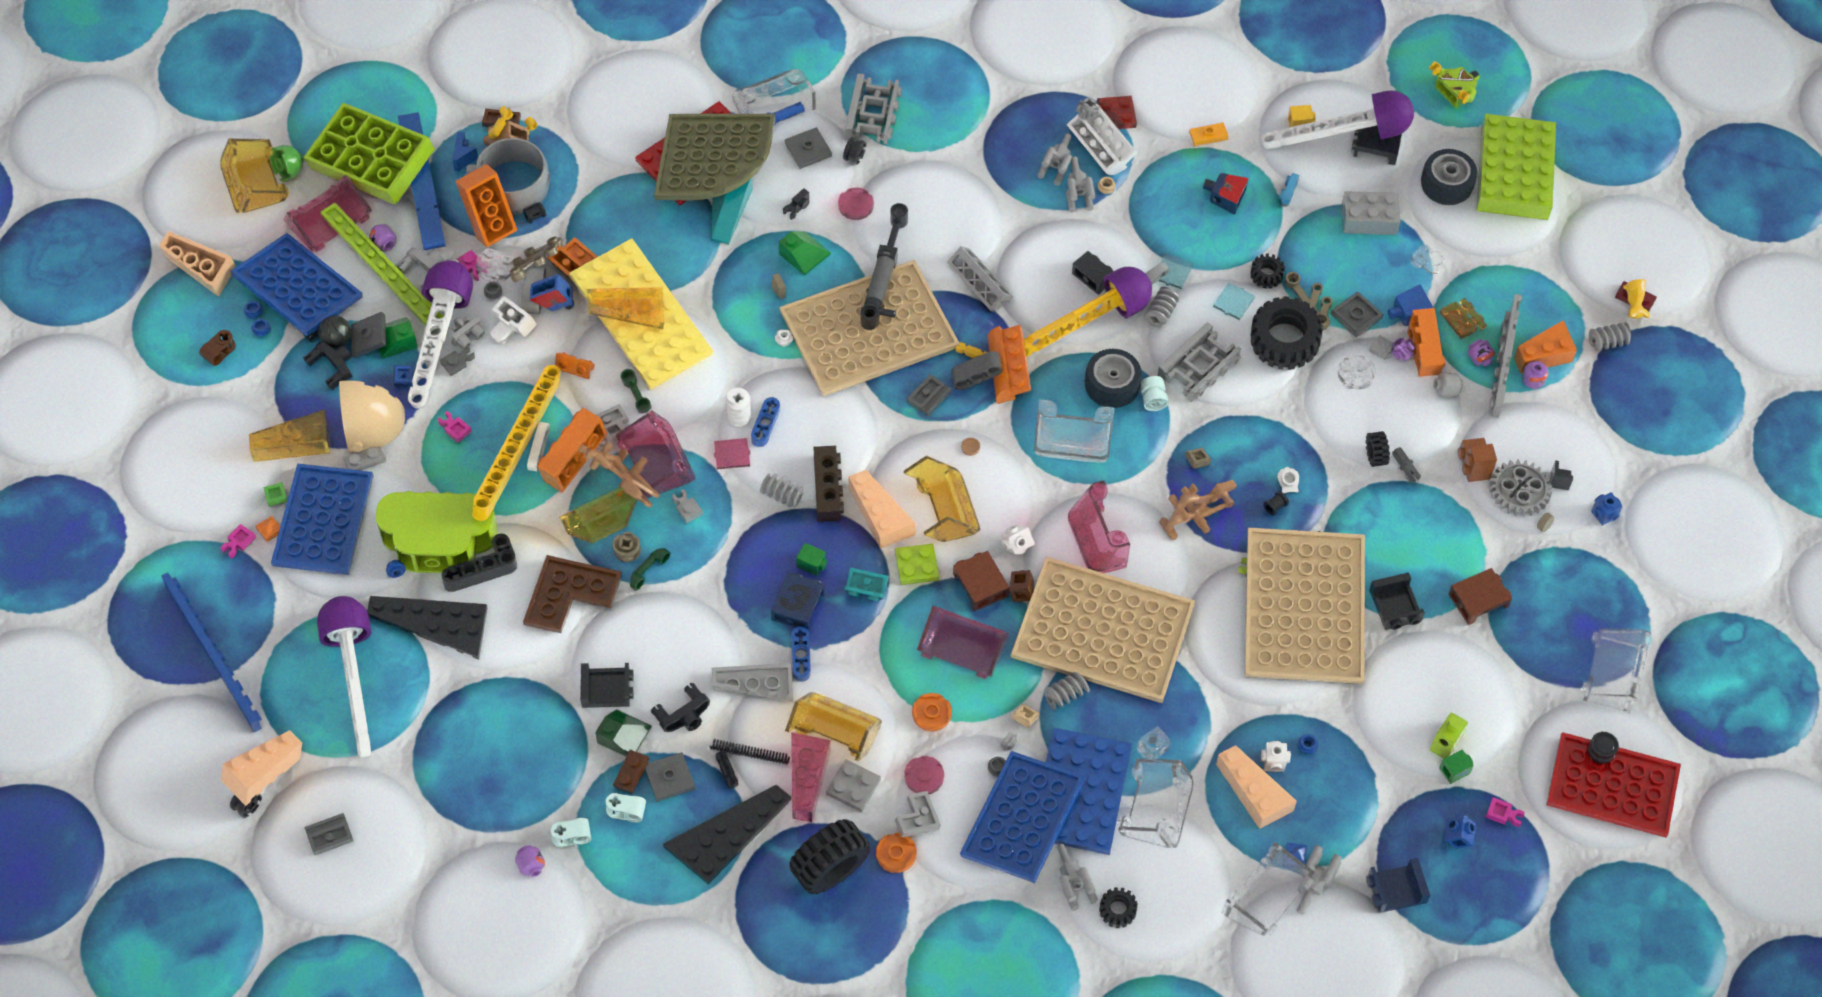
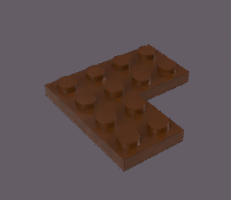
(562, 583)

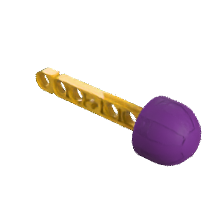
(1126, 290)

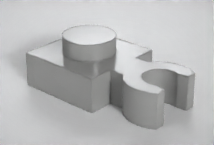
(686, 507)

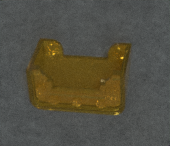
(250, 174)

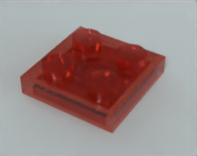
(1119, 110)

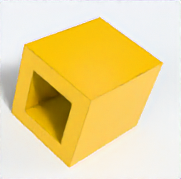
(1300, 115)

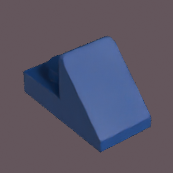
(463, 153)

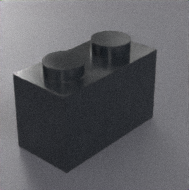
(1091, 271)

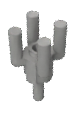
(1057, 157)
(1078, 186)
(1321, 876)
(1073, 878)

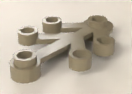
(534, 256)
(1295, 277)

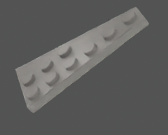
(1503, 357)

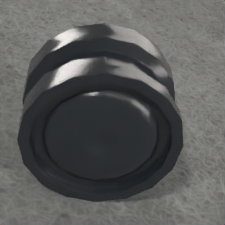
(854, 150)
(1603, 747)
(236, 804)

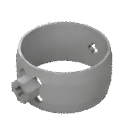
(519, 151)

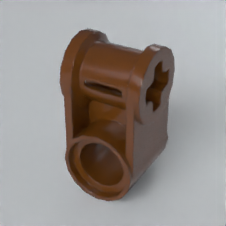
(216, 349)

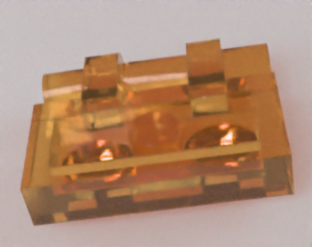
(1459, 320)

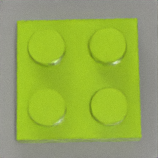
(916, 564)

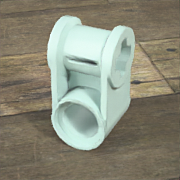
(627, 807)
(572, 831)

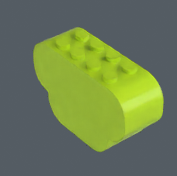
(433, 529)

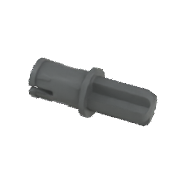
(1406, 464)

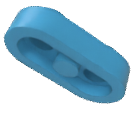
(1291, 183)

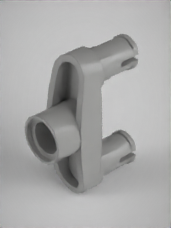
(416, 256)

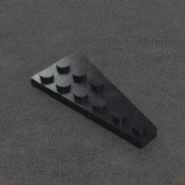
(442, 622)
(720, 839)

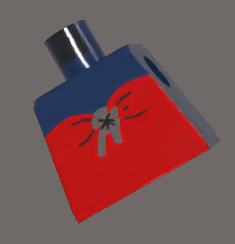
(1227, 191)

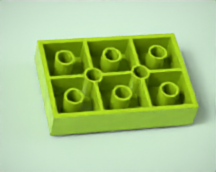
(370, 151)
(1516, 166)

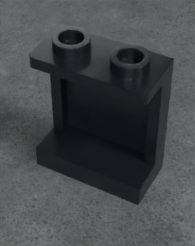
(1369, 141)
(1396, 601)
(606, 686)

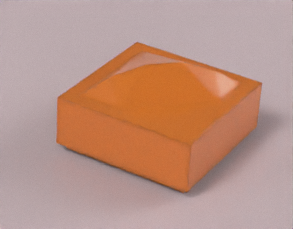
(268, 528)

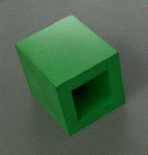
(811, 559)
(1456, 766)

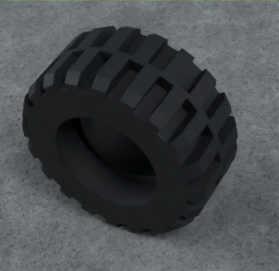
(1286, 312)
(829, 856)

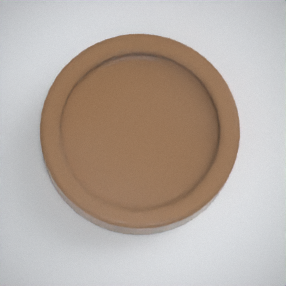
(970, 446)

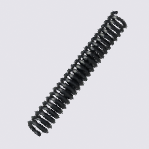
(764, 757)

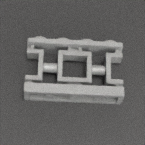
(859, 107)
(1189, 352)

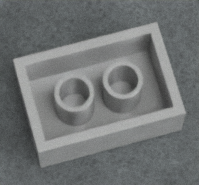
(1370, 213)

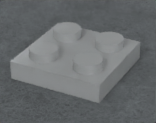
(853, 785)

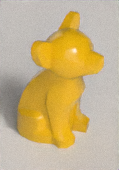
(1636, 292)

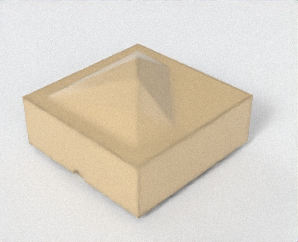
(1025, 715)

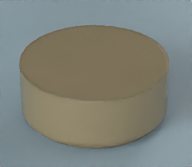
(1545, 522)

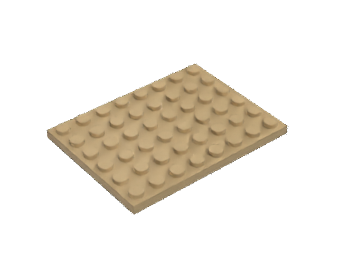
(845, 353)
(1305, 606)
(1103, 629)

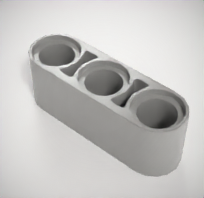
(533, 275)

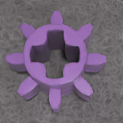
(1403, 349)

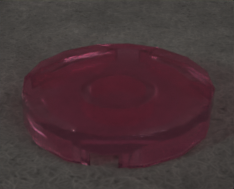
(855, 203)
(924, 774)

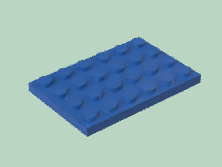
(296, 284)
(322, 519)
(1096, 808)
(1022, 816)

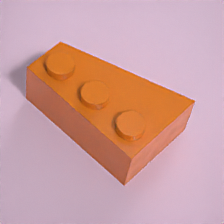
(1426, 340)
(1550, 347)

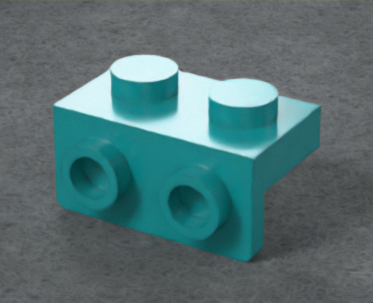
(866, 583)

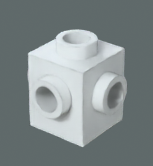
(1017, 539)
(1275, 756)

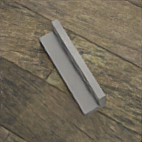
(984, 274)

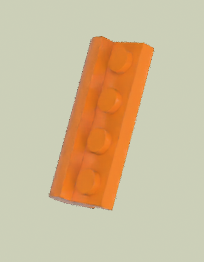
(571, 257)
(1014, 375)

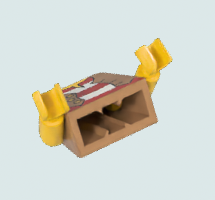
(507, 129)

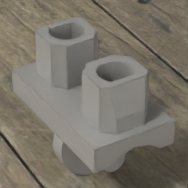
(464, 328)

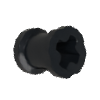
(534, 212)
(1276, 503)

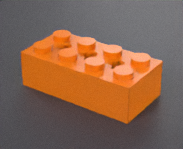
(486, 205)
(563, 458)

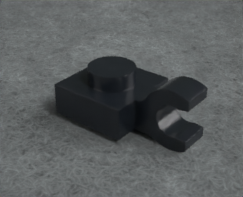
(799, 202)

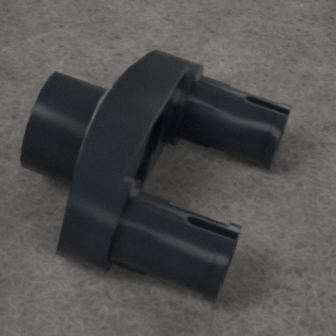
(337, 357)
(686, 715)

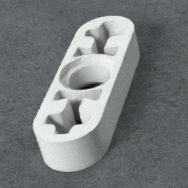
(538, 446)

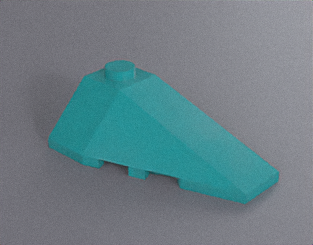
(728, 211)

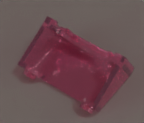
(311, 226)
(658, 443)
(1099, 548)
(962, 641)

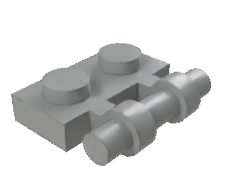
(613, 418)

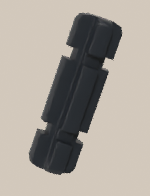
(726, 769)

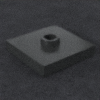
(808, 147)
(1357, 314)
(368, 334)
(669, 777)

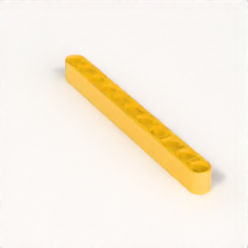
(516, 443)

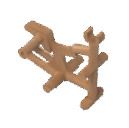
(631, 479)
(1199, 510)

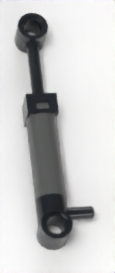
(886, 261)

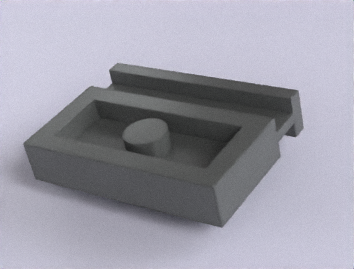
(929, 395)
(328, 834)

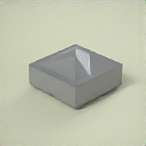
(1381, 347)

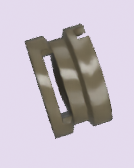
(626, 547)

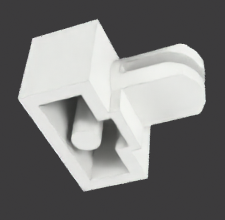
(511, 319)

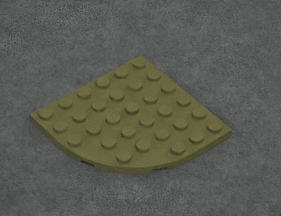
(711, 154)

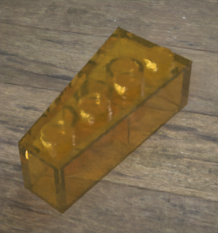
(631, 305)
(292, 438)

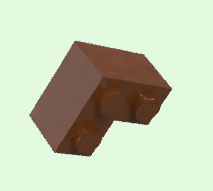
(1477, 459)

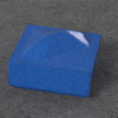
(403, 375)
(1297, 850)

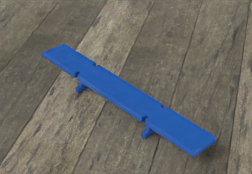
(424, 194)

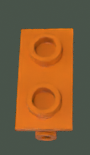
(574, 366)

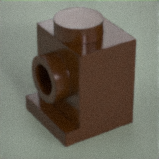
(1021, 585)

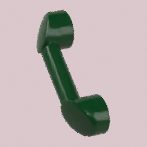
(630, 380)
(660, 555)

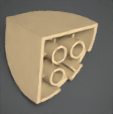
(369, 415)

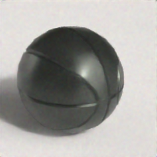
(334, 331)

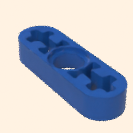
(767, 429)
(805, 660)

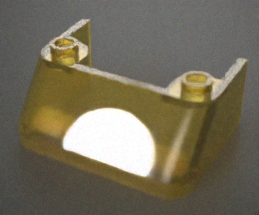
(949, 499)
(834, 721)

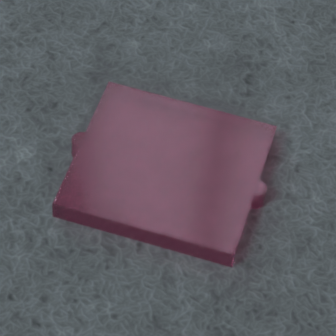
(732, 453)

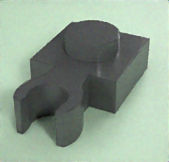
(456, 362)

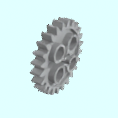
(1507, 477)

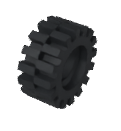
(1267, 262)
(1377, 449)
(1121, 896)

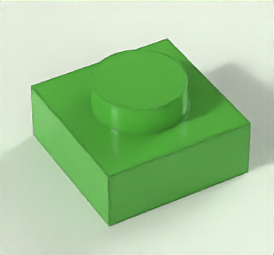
(275, 494)

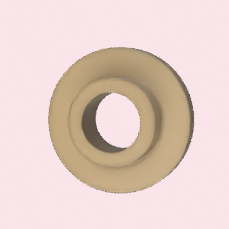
(1106, 181)

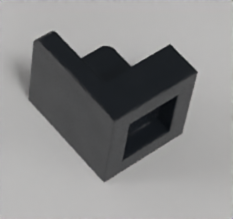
(1560, 477)

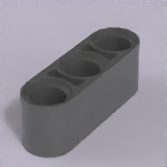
(976, 370)

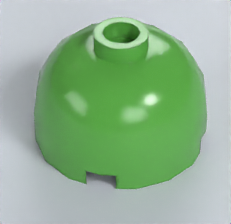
(286, 162)

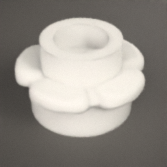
(786, 341)

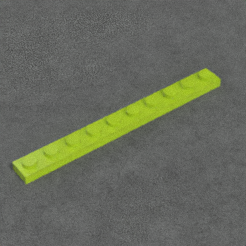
(378, 262)

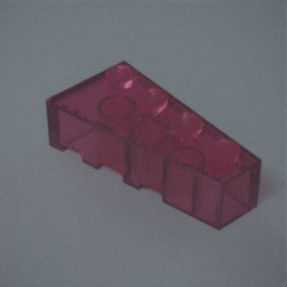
(809, 766)

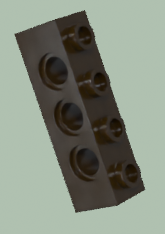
(826, 509)

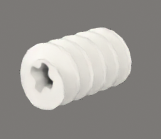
(738, 407)

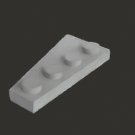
(765, 681)

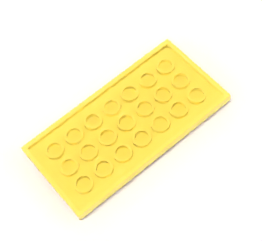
(652, 351)

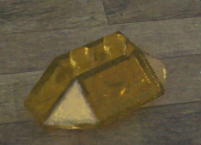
(599, 516)

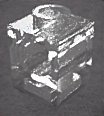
(1156, 737)

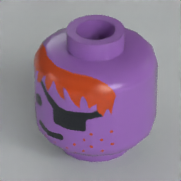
(383, 237)
(1481, 352)
(1535, 374)
(529, 861)

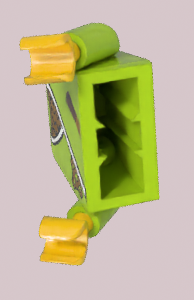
(1455, 84)

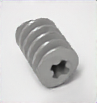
(1162, 307)
(1610, 335)
(781, 491)
(1065, 689)

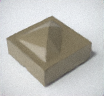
(778, 286)
(1198, 458)

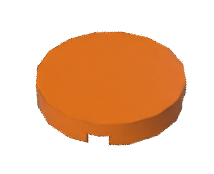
(931, 712)
(896, 853)

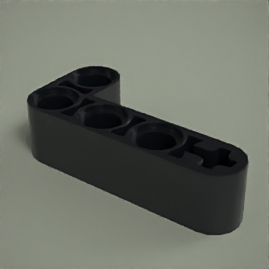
(479, 565)

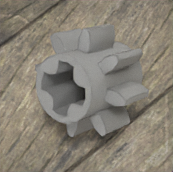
(1087, 109)

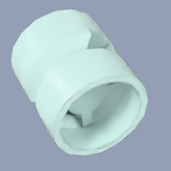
(1154, 393)

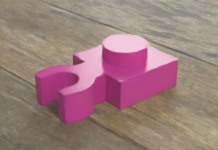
(469, 260)
(456, 429)
(239, 538)
(1501, 812)

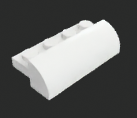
(1103, 142)

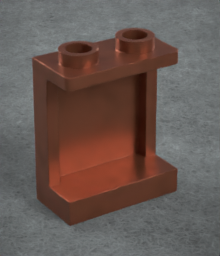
(981, 580)
(1479, 595)

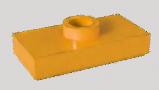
(1208, 134)

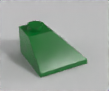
(802, 251)
(399, 338)

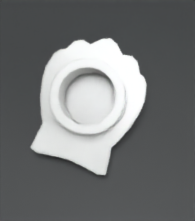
(1288, 480)

